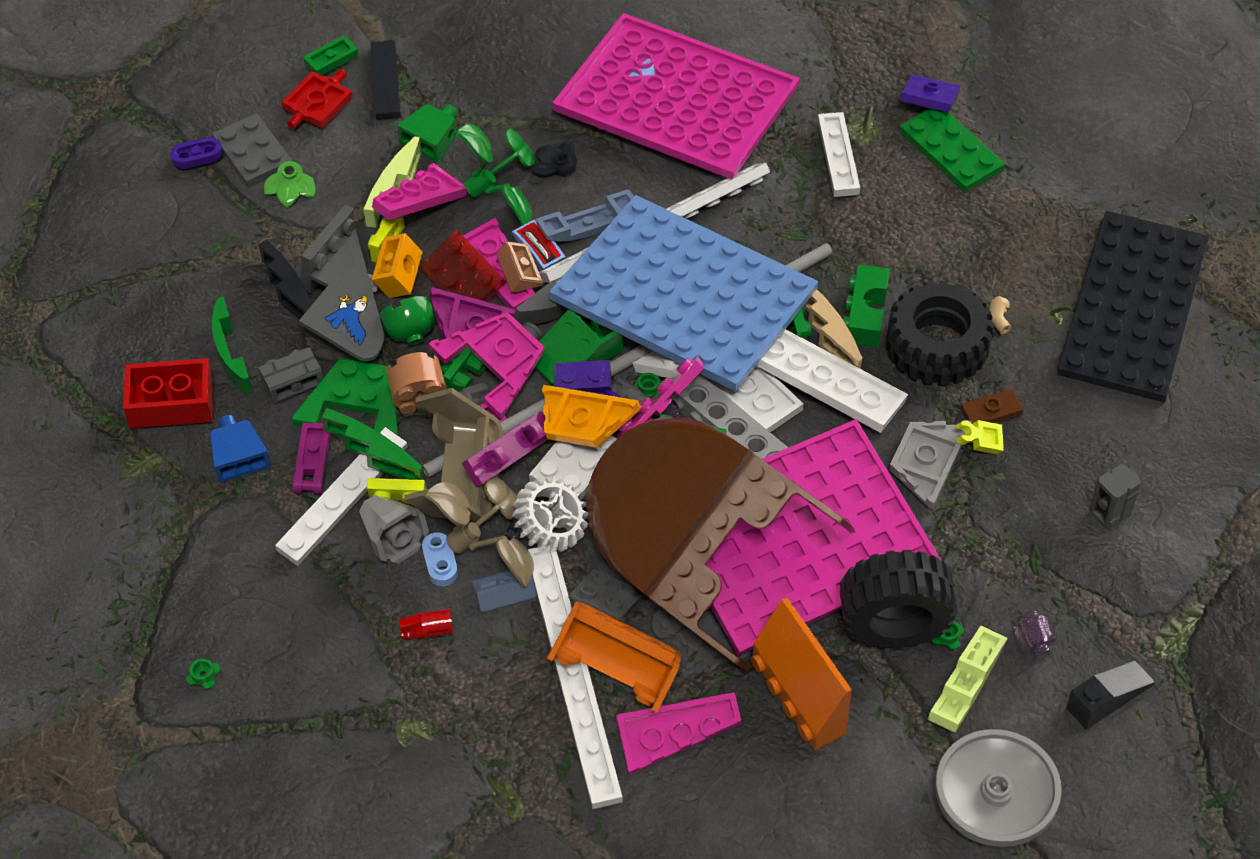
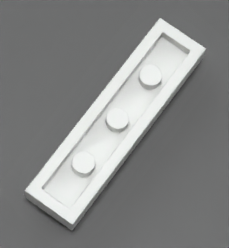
(838, 154)

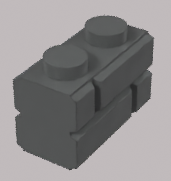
(290, 375)
(1115, 496)

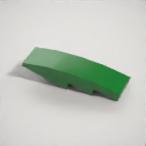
(380, 451)

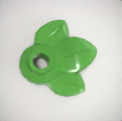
(289, 186)

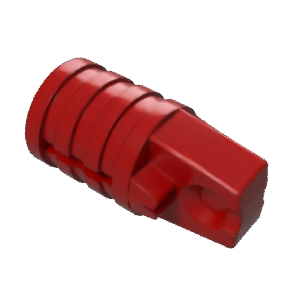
(426, 625)

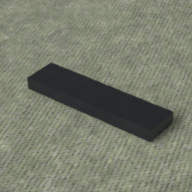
(385, 80)

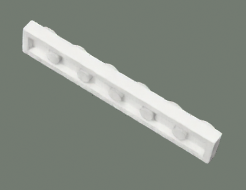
(331, 507)

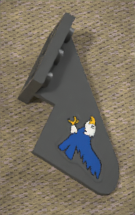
(346, 308)

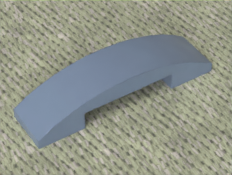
(583, 223)

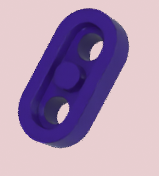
(196, 153)

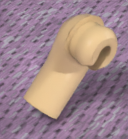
(997, 308)

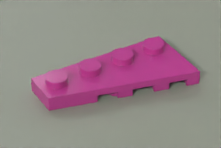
(421, 192)
(655, 736)

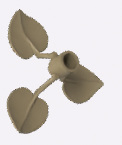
(466, 535)

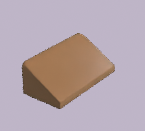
(519, 266)

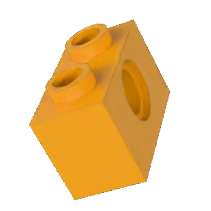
(397, 265)

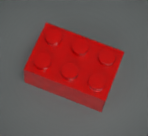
(168, 393)

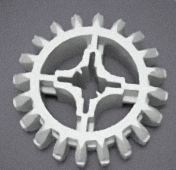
(562, 507)

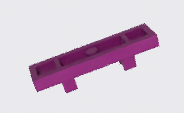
(506, 450)

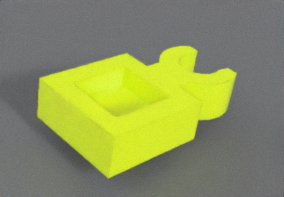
(984, 435)

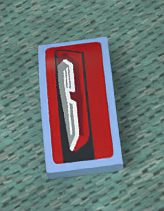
(543, 251)

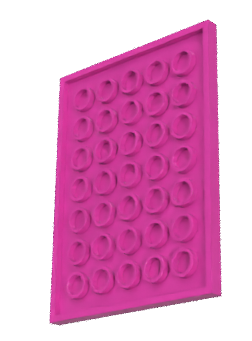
(696, 106)

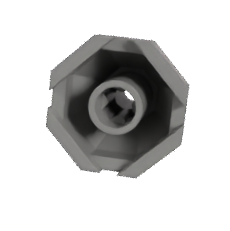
(393, 528)

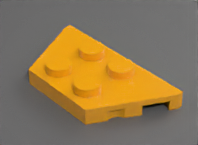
(584, 416)

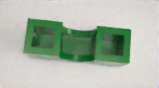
(869, 289)

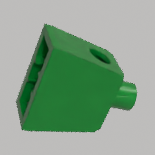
(433, 127)

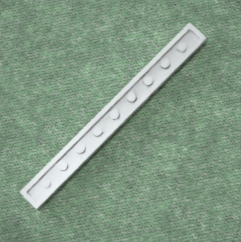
(686, 208)
(576, 686)

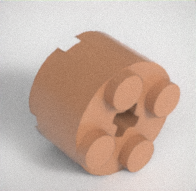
(414, 377)

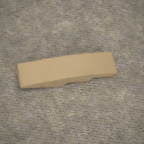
(833, 332)

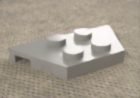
(926, 458)

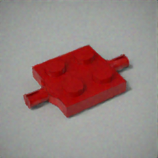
(317, 99)

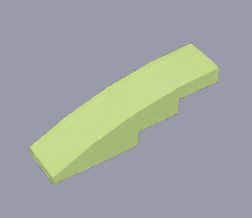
(400, 168)
(967, 679)

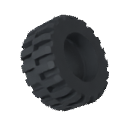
(934, 359)
(898, 599)

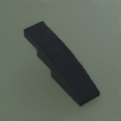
(288, 284)

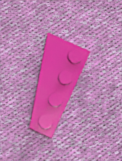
(488, 241)
(687, 372)

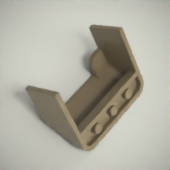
(465, 431)

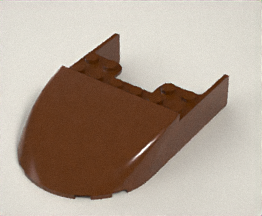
(669, 502)

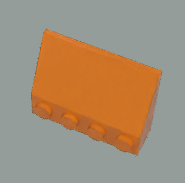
(802, 676)

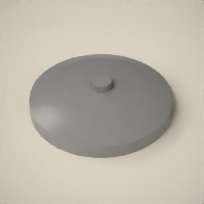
(998, 788)

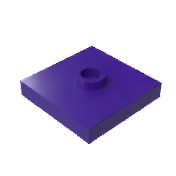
(930, 93)

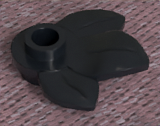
(555, 159)

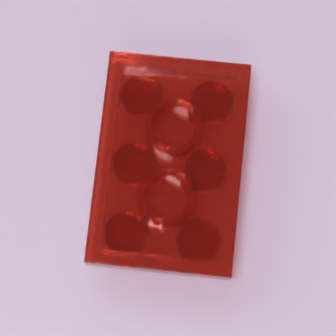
(462, 269)

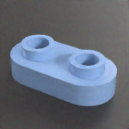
(438, 557)

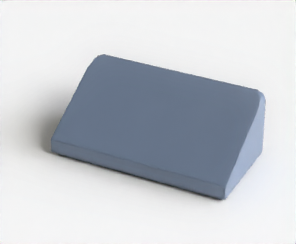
(501, 591)

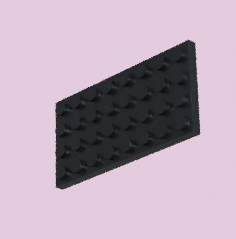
(1134, 306)

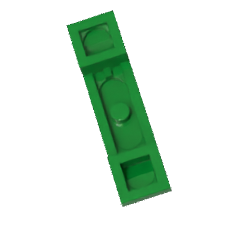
(233, 368)

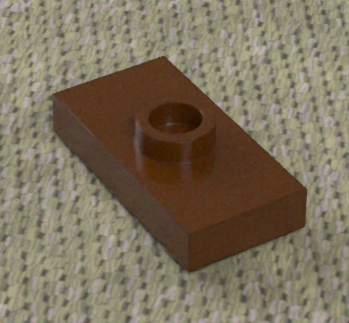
(993, 408)

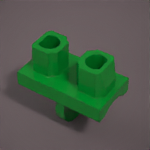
(455, 370)

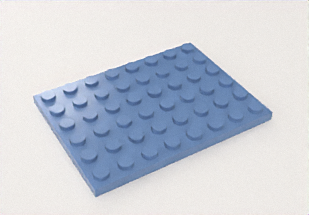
(684, 291)

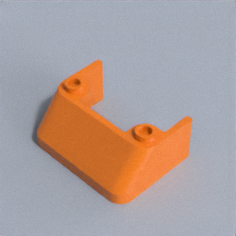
(618, 652)

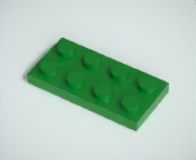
(952, 148)

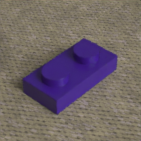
(584, 375)

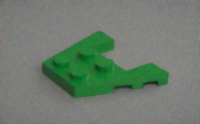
(353, 388)

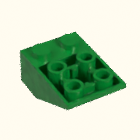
(576, 340)

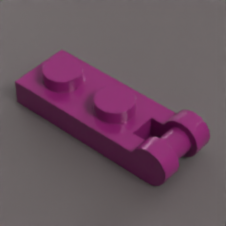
(311, 458)

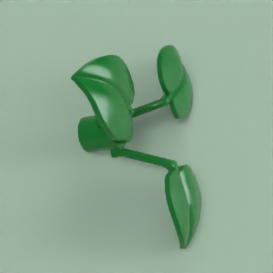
(483, 180)

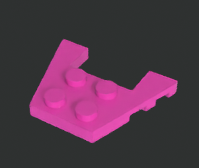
(503, 348)

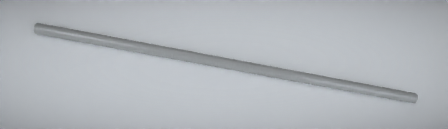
(622, 362)

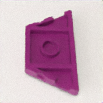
(461, 312)

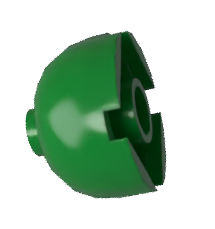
(409, 321)

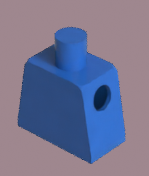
(237, 449)

